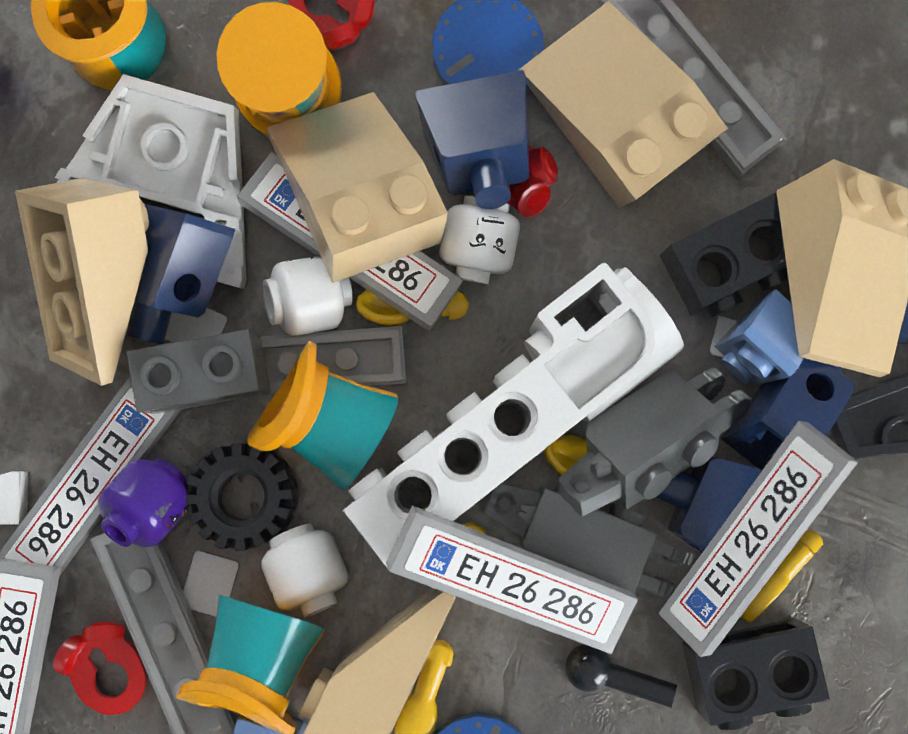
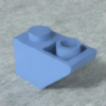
(762, 342)

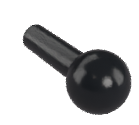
(592, 670)

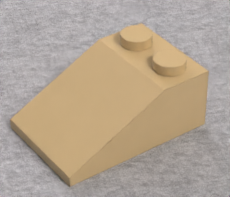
(622, 103)
(359, 185)
(846, 265)
(86, 268)
(378, 673)

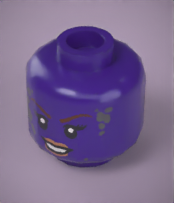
(143, 503)

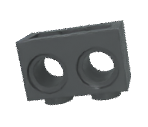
(198, 372)

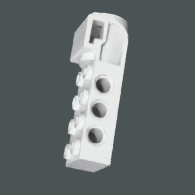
(568, 381)

